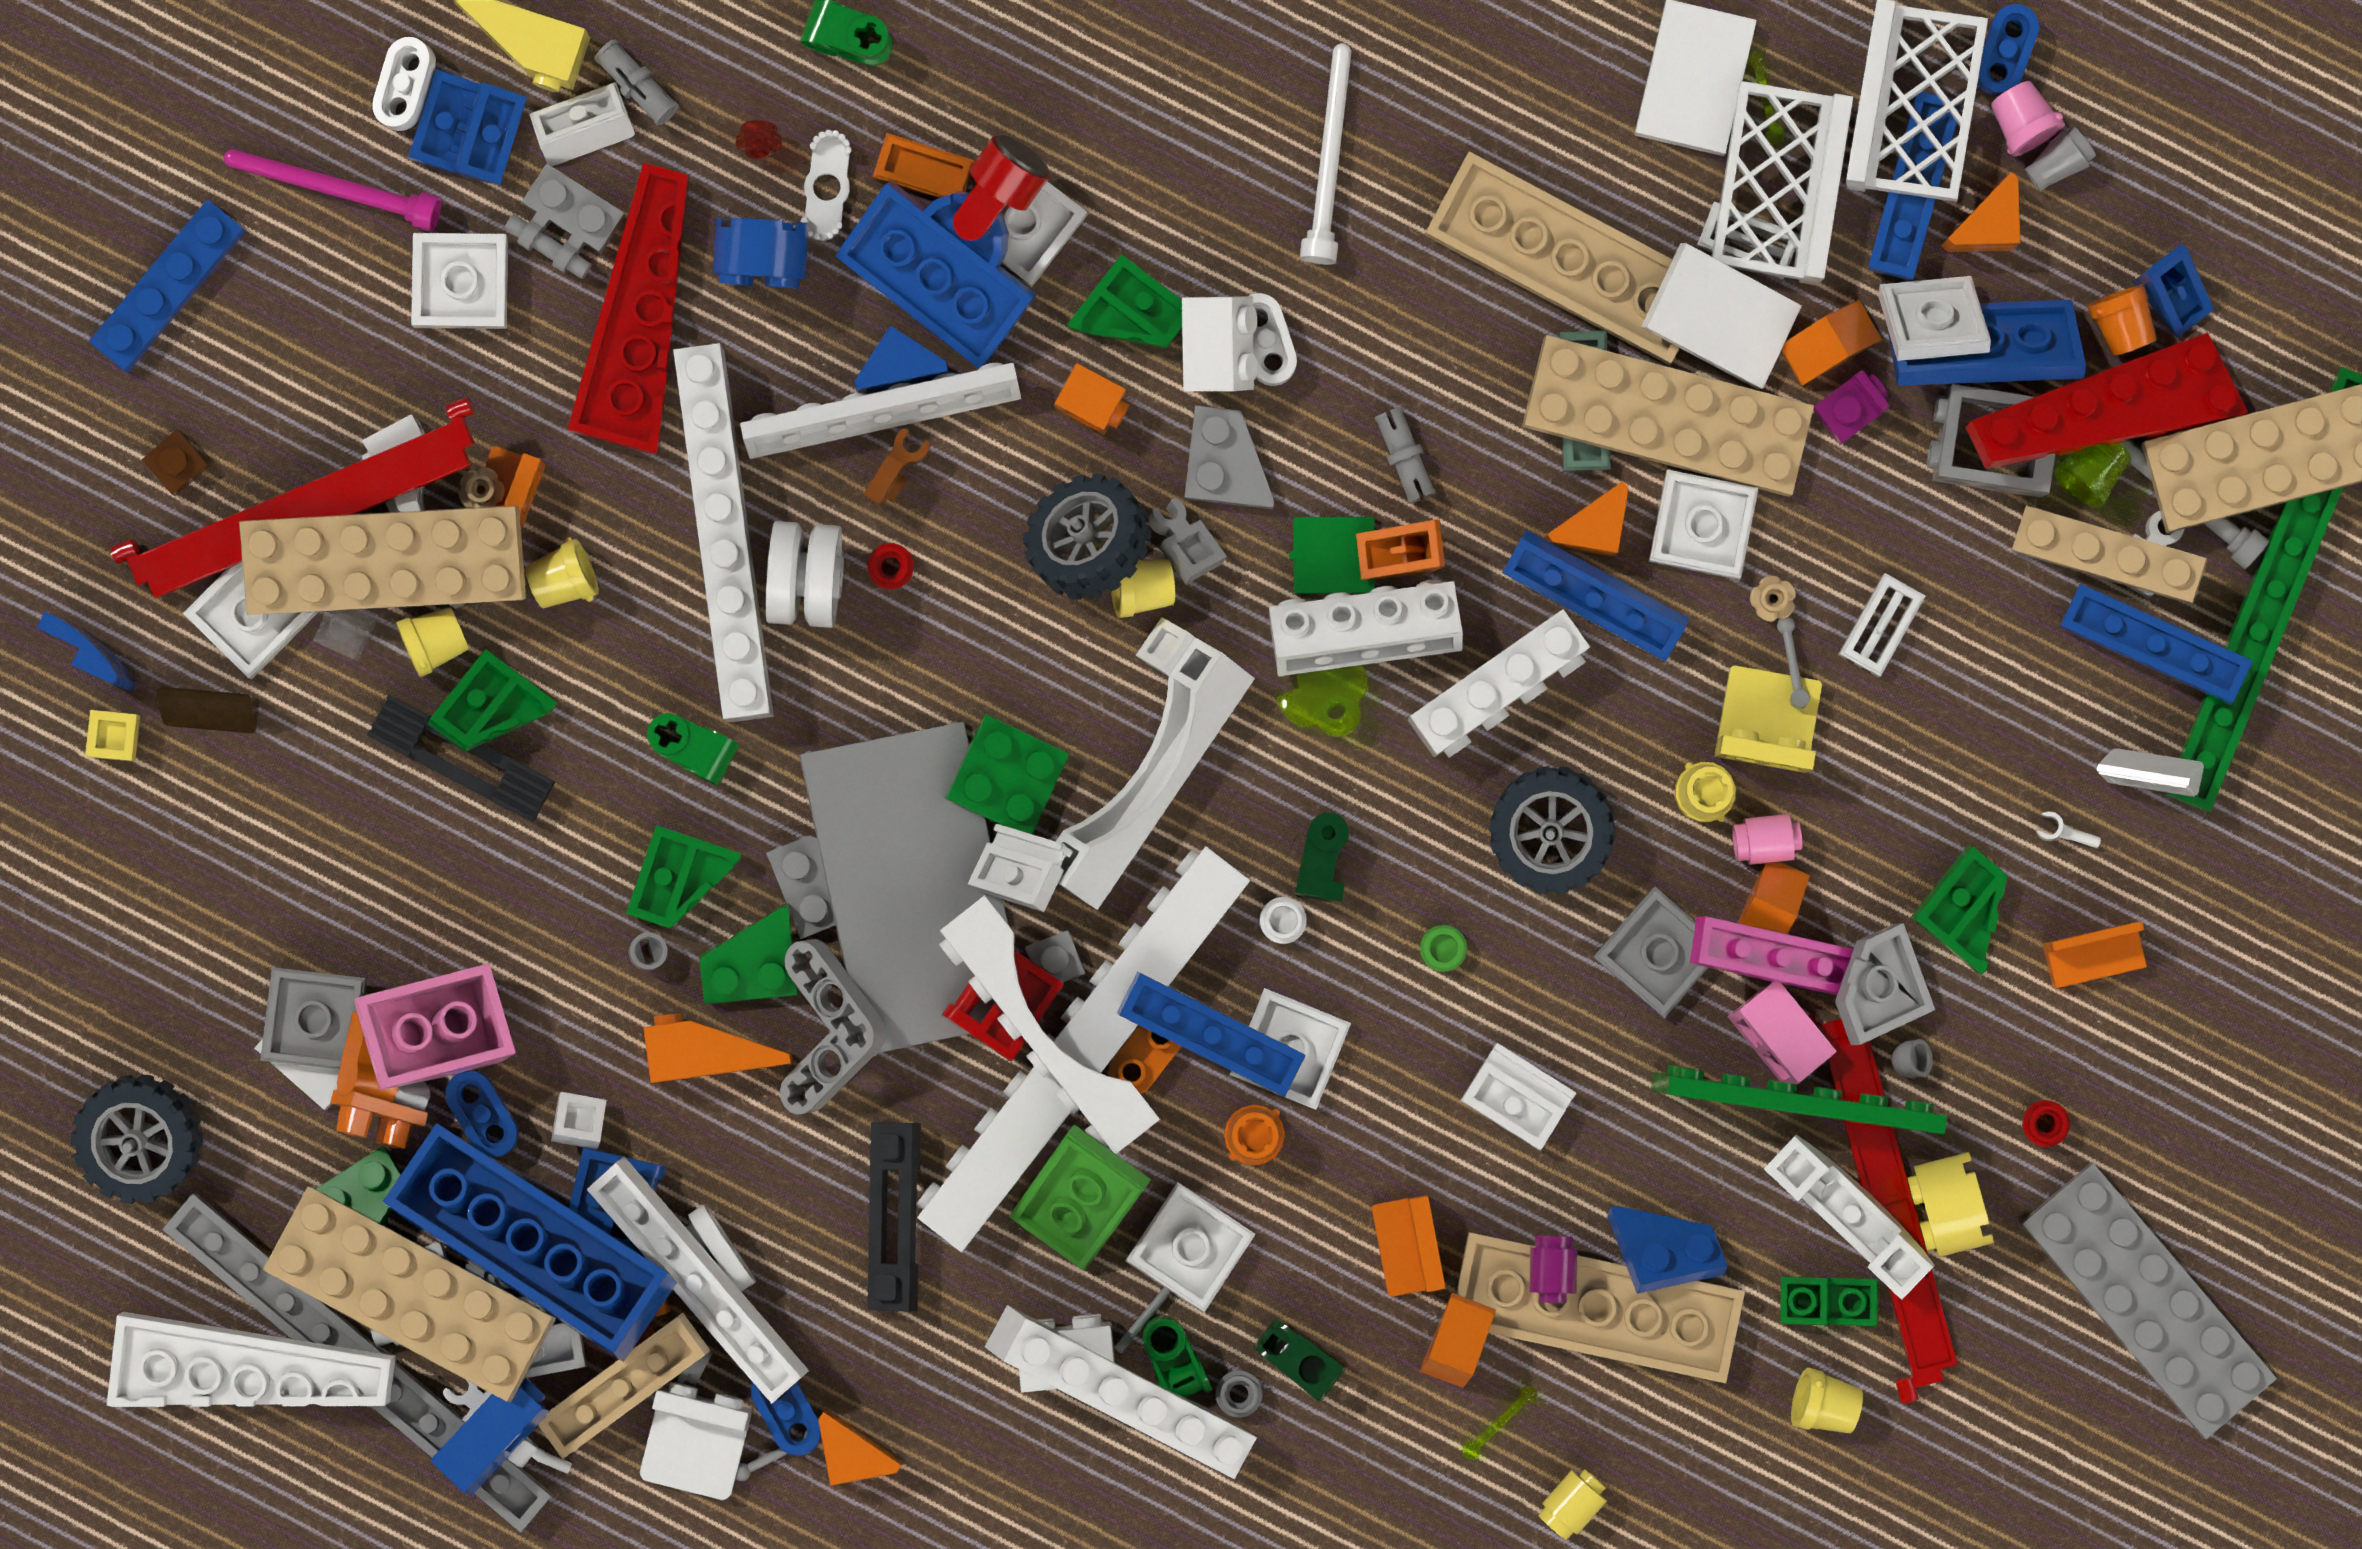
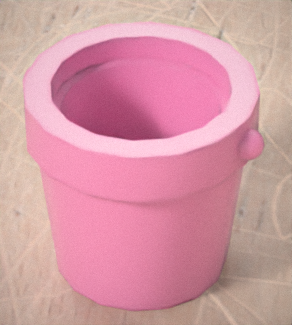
(2025, 118)

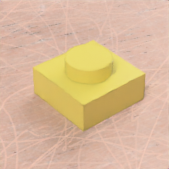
(112, 735)

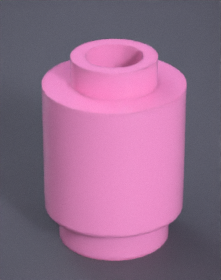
(1766, 839)

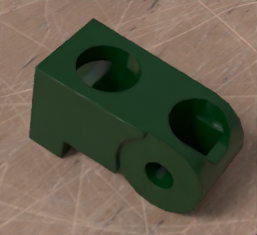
(1323, 842)
(1299, 1359)

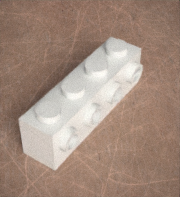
(1365, 627)
(1498, 683)

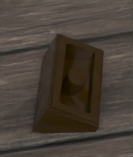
(208, 709)

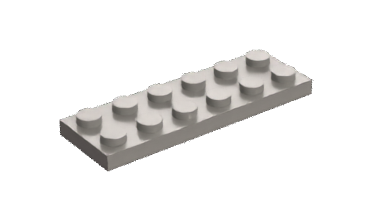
(2148, 1301)

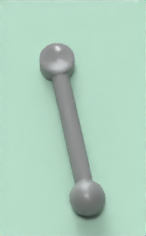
(1799, 697)
(1142, 1320)
(744, 1470)

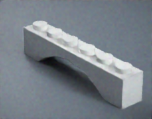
(1198, 702)
(987, 948)
(1120, 1392)

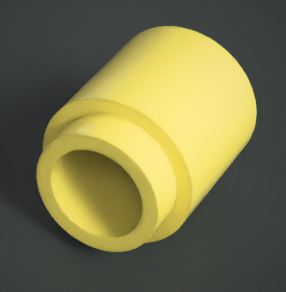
(1573, 1503)

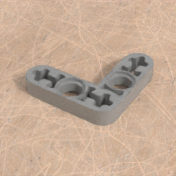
(842, 1036)

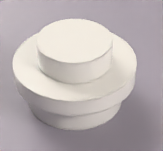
(1283, 920)

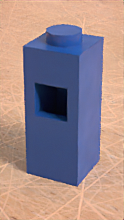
(490, 1437)

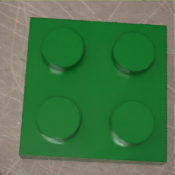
(1006, 775)

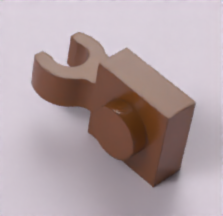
(888, 480)

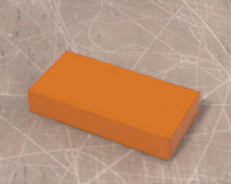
(922, 168)

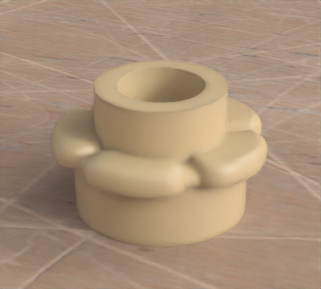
(483, 477)
(1760, 598)

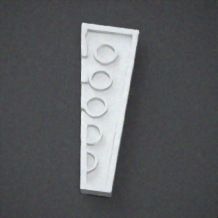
(205, 1365)

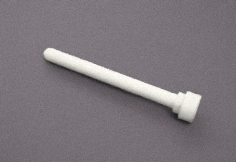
(1320, 244)

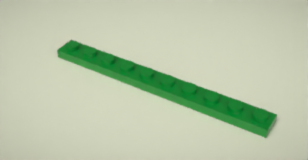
(2260, 628)

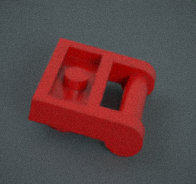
(1038, 990)

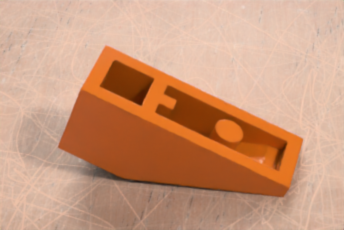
(693, 1049)

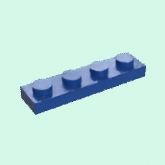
(1908, 216)
(167, 286)
(1596, 595)
(2156, 644)
(1211, 1034)

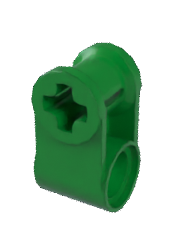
(839, 30)
(699, 750)
(1177, 1362)

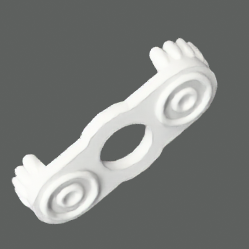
(829, 157)

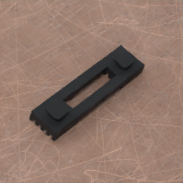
(520, 789)
(893, 1284)

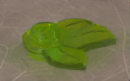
(1321, 692)

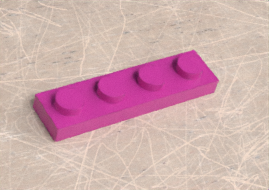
(1769, 955)

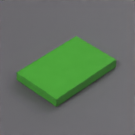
(1079, 1197)

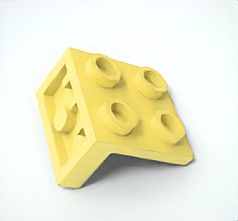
(1762, 724)

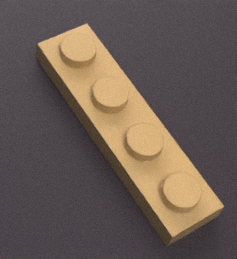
(2109, 555)
(623, 1385)

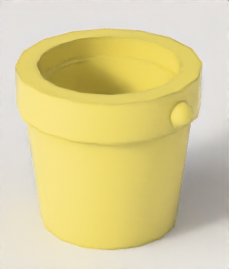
(562, 576)
(1146, 590)
(432, 639)
(1705, 792)
(1825, 1403)

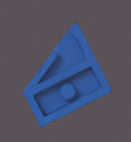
(1665, 1249)

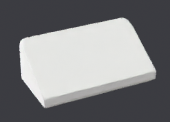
(582, 124)
(2152, 772)

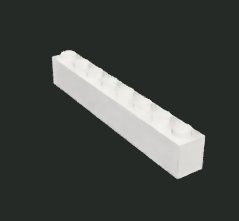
(723, 533)

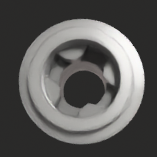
(2060, 159)

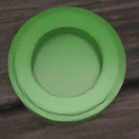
(1443, 948)

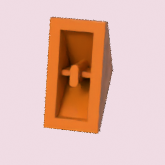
(1992, 224)
(1830, 342)
(1596, 526)
(1401, 551)
(1775, 898)
(1458, 1341)
(852, 1454)

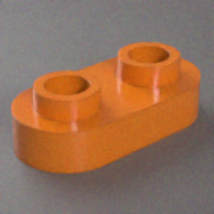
(1146, 1054)

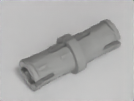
(636, 82)
(1405, 455)

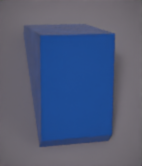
(2176, 291)
(898, 361)

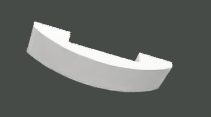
(1852, 1213)

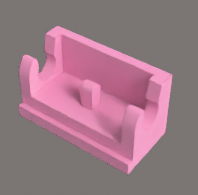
(1782, 1033)

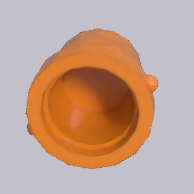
(2124, 319)
(1254, 1134)

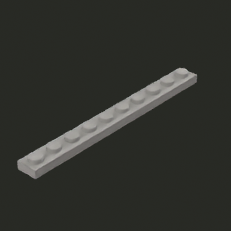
(303, 1318)

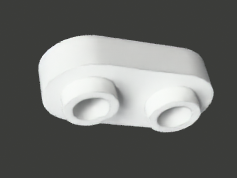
(401, 85)
(1273, 340)
(710, 1234)

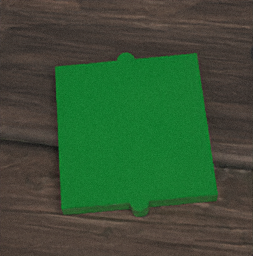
(1327, 555)

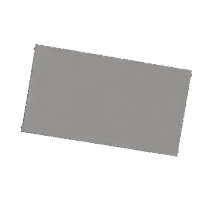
(899, 872)

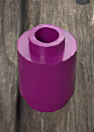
(1553, 1268)

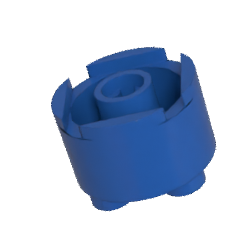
(760, 250)

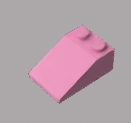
(435, 1027)

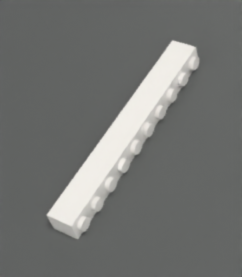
(1091, 1037)

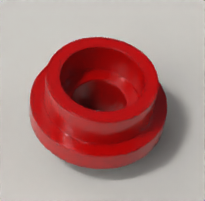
(885, 552)
(2060, 1123)

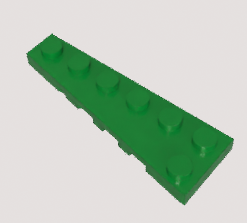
(1782, 1097)

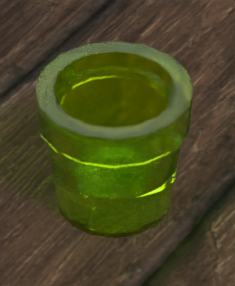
(2092, 473)

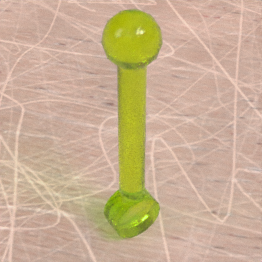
(1775, 134)
(1471, 1449)

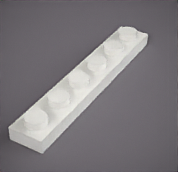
(881, 410)
(699, 1279)

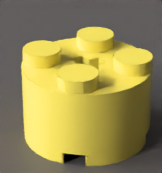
(1951, 1204)

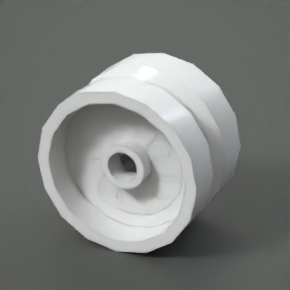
(802, 574)

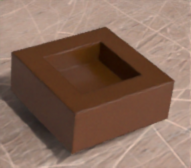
(176, 462)

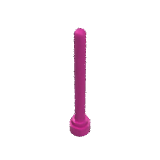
(420, 209)

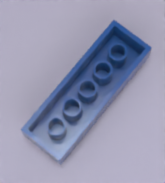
(530, 1242)

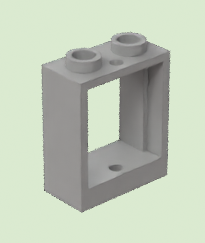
(1941, 452)

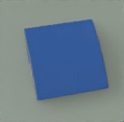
(467, 128)
(92, 654)

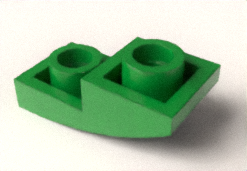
(1830, 1301)

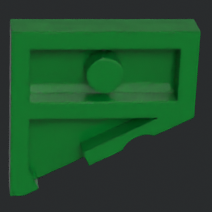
(1130, 308)
(1964, 907)

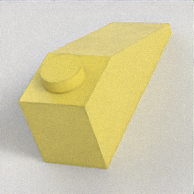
(538, 44)

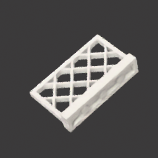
(1876, 93)
(1821, 187)

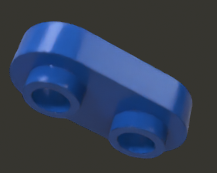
(2005, 51)
(481, 1115)
(784, 1415)

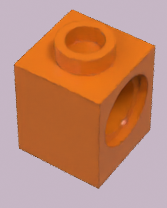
(1092, 400)

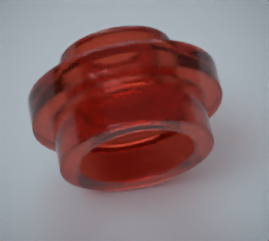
(758, 139)

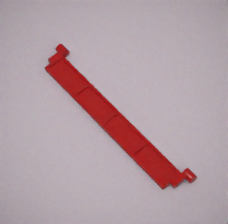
(339, 493)
(1884, 1177)

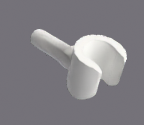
(2067, 832)
(529, 1449)

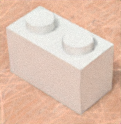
(1218, 343)

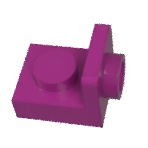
(1852, 406)

